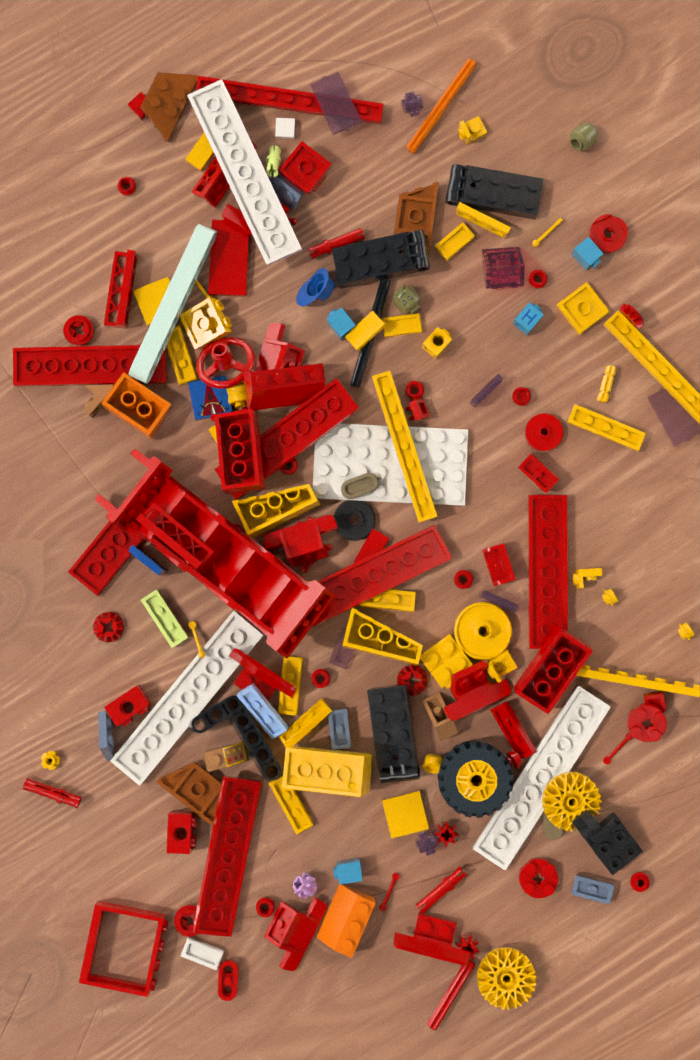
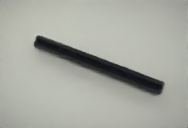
(365, 350)

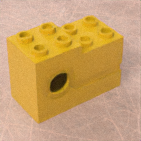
(327, 771)

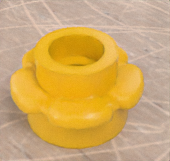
(609, 597)
(685, 631)
(45, 760)

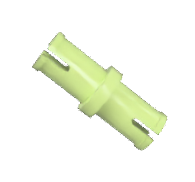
(273, 161)

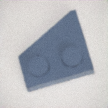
(106, 740)

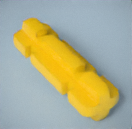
(606, 384)

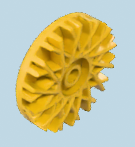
(497, 631)
(562, 789)
(513, 990)

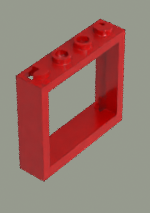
(88, 978)

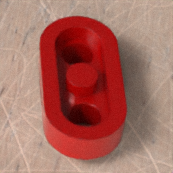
(228, 979)

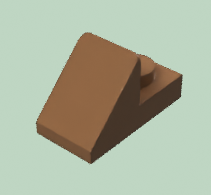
(92, 406)

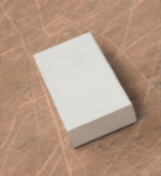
(202, 953)

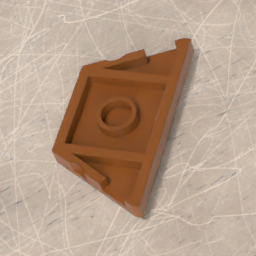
(167, 99)
(417, 211)
(195, 789)

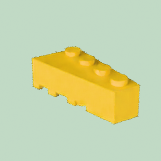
(274, 508)
(374, 638)

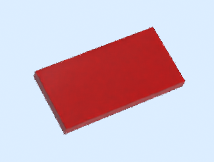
(228, 260)
(105, 557)

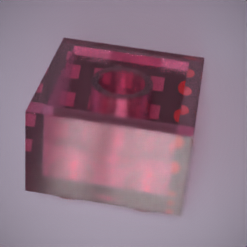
(503, 267)

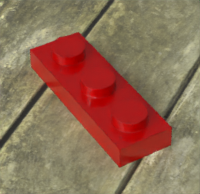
(513, 730)

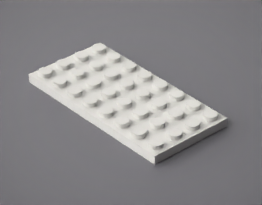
(363, 449)

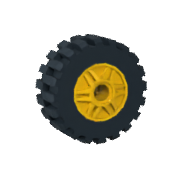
(485, 794)

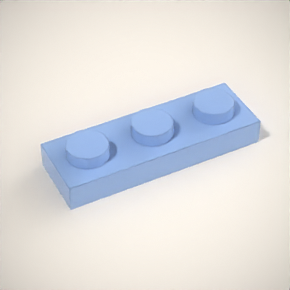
(262, 711)

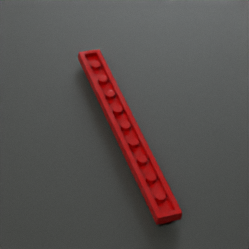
(288, 99)

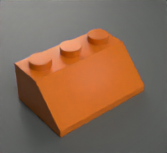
(136, 406)
(346, 920)

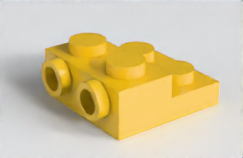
(206, 322)
(444, 660)

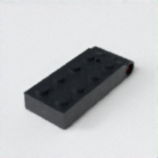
(494, 191)
(381, 258)
(393, 733)

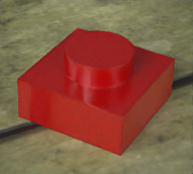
(135, 105)
(656, 698)

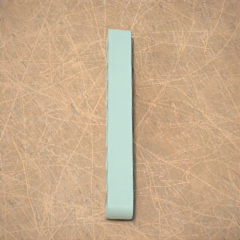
(172, 303)

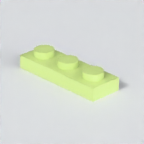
(164, 618)

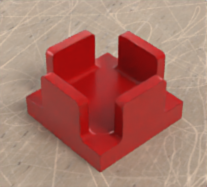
(305, 168)

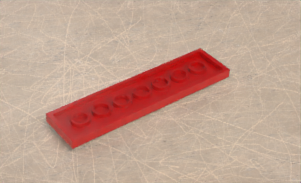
(78, 365)
(303, 428)
(547, 566)
(384, 571)
(227, 856)

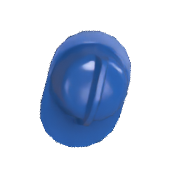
(316, 288)

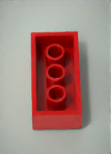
(239, 451)
(552, 669)

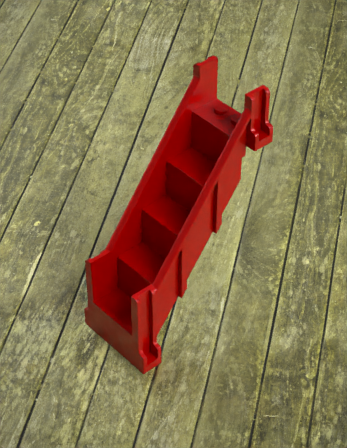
(240, 568)

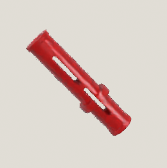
(343, 240)
(58, 795)
(442, 889)

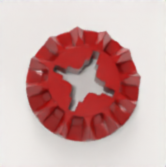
(632, 315)
(78, 321)
(117, 626)
(418, 673)
(180, 921)

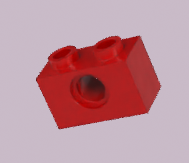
(117, 710)
(176, 843)

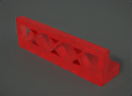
(215, 184)
(125, 289)
(172, 543)

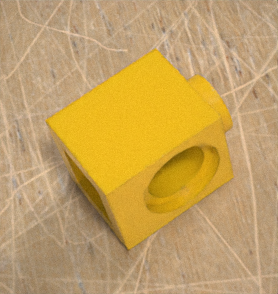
(431, 348)

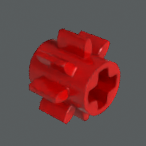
(450, 838)
(465, 941)

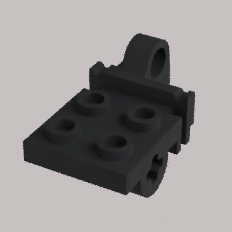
(608, 840)

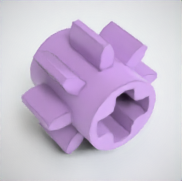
(304, 885)

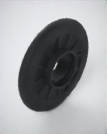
(358, 531)

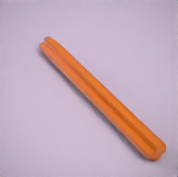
(441, 106)

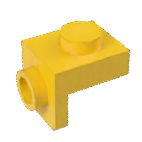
(501, 665)

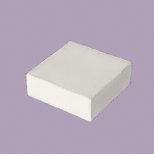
(285, 128)

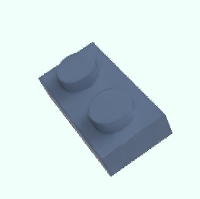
(286, 191)
(339, 729)
(592, 889)

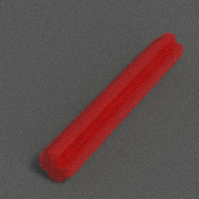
(450, 995)

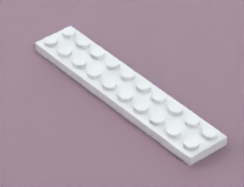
(244, 173)
(185, 699)
(554, 756)

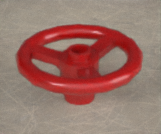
(224, 361)

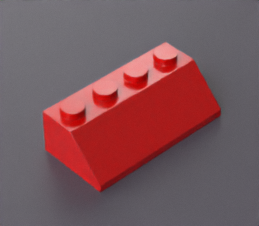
(283, 386)

